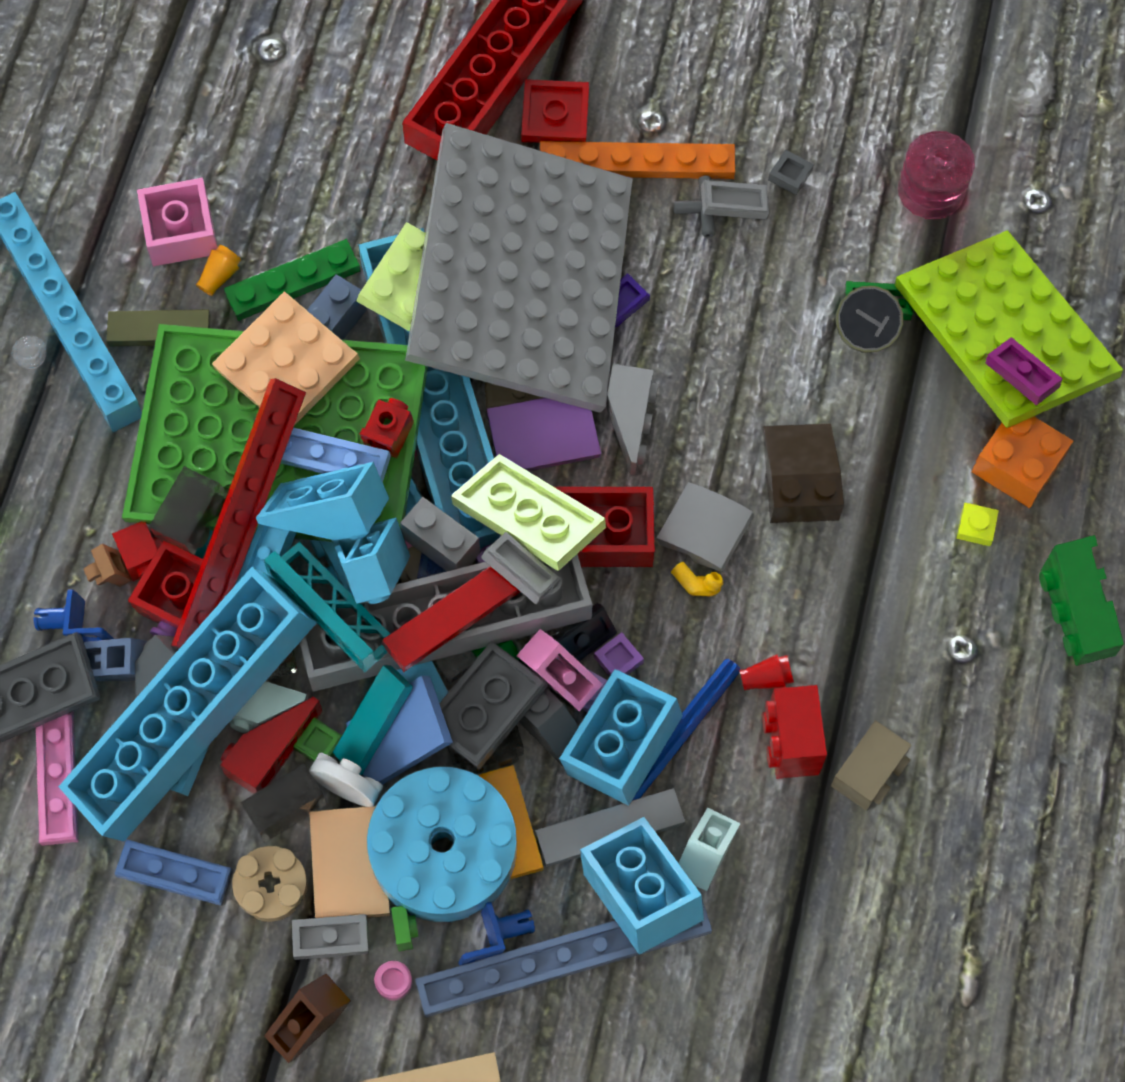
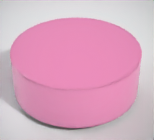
(393, 980)

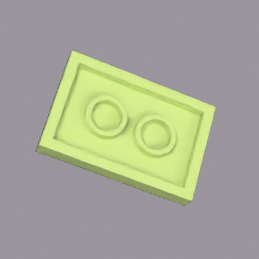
(395, 280)

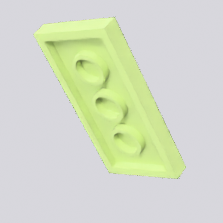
(529, 510)

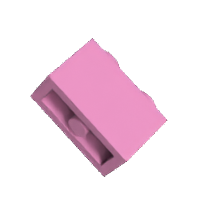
(559, 669)

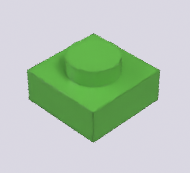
(404, 927)

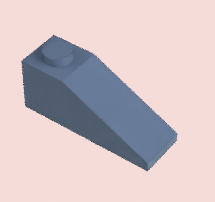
(114, 658)

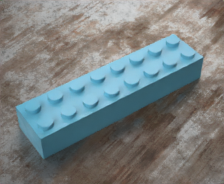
(187, 705)

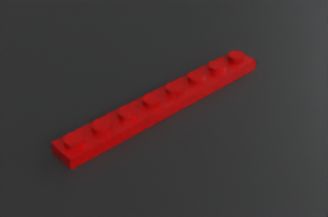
(242, 505)

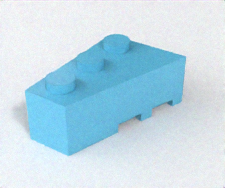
(374, 561)

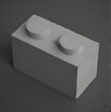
(439, 536)

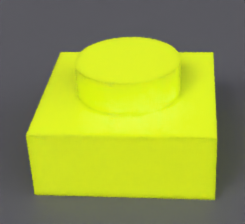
(977, 524)

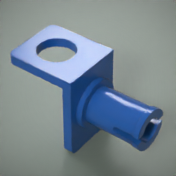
(69, 619)
(498, 930)

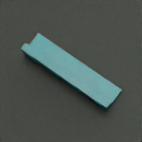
(324, 611)

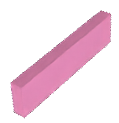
(54, 763)

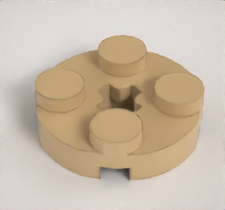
(286, 896)

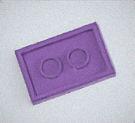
(543, 433)

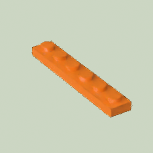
(650, 159)

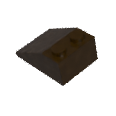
(802, 473)

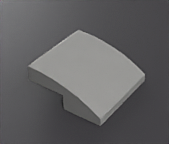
(705, 526)

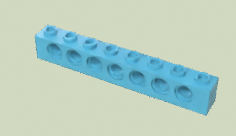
(67, 315)

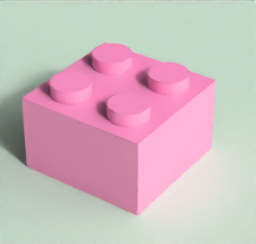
(177, 221)

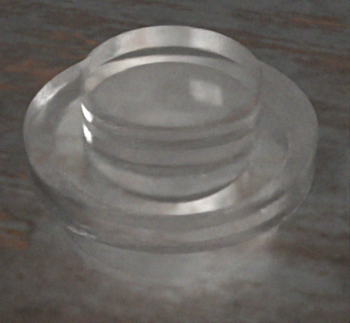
(29, 352)

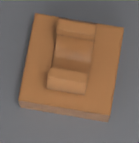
(107, 567)

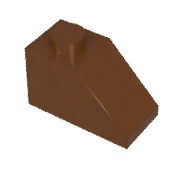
(307, 1017)

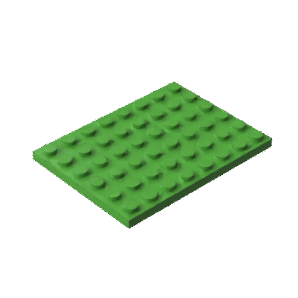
(205, 421)

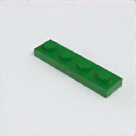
(293, 277)

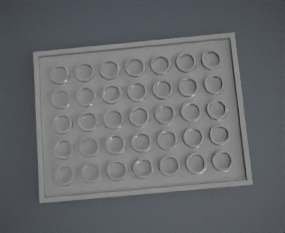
(521, 269)

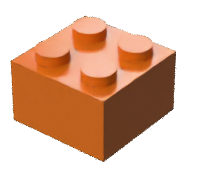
(1022, 459)

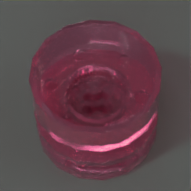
(936, 174)

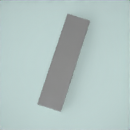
(565, 839)

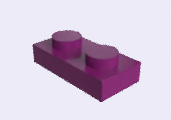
(1023, 371)

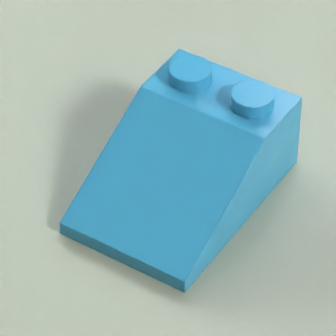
(328, 504)

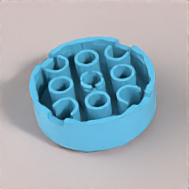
(432, 807)

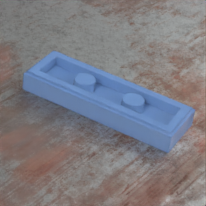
(173, 872)

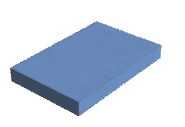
(413, 736)

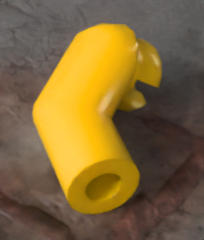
(697, 585)

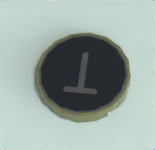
(869, 319)

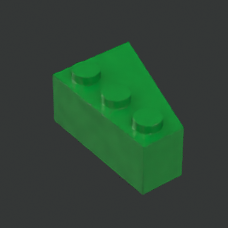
(1080, 603)

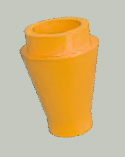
(218, 269)

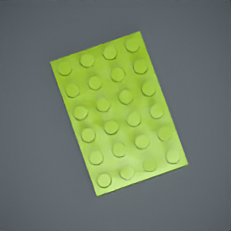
(999, 293)

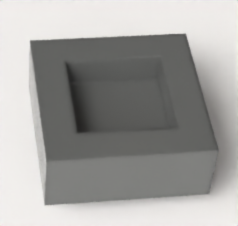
(790, 172)

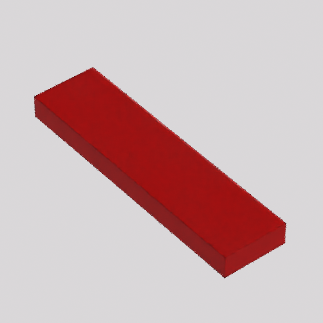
(448, 618)

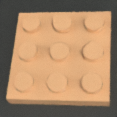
(287, 346)

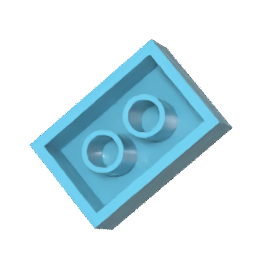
(621, 736)
(642, 885)

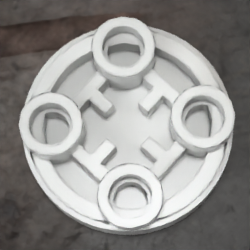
(345, 780)

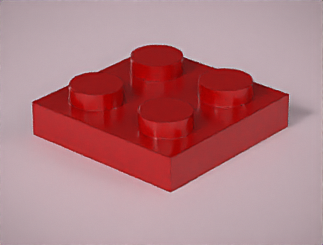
(555, 111)

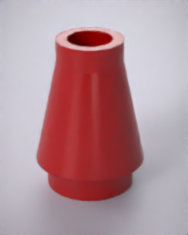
(768, 674)

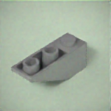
(627, 407)

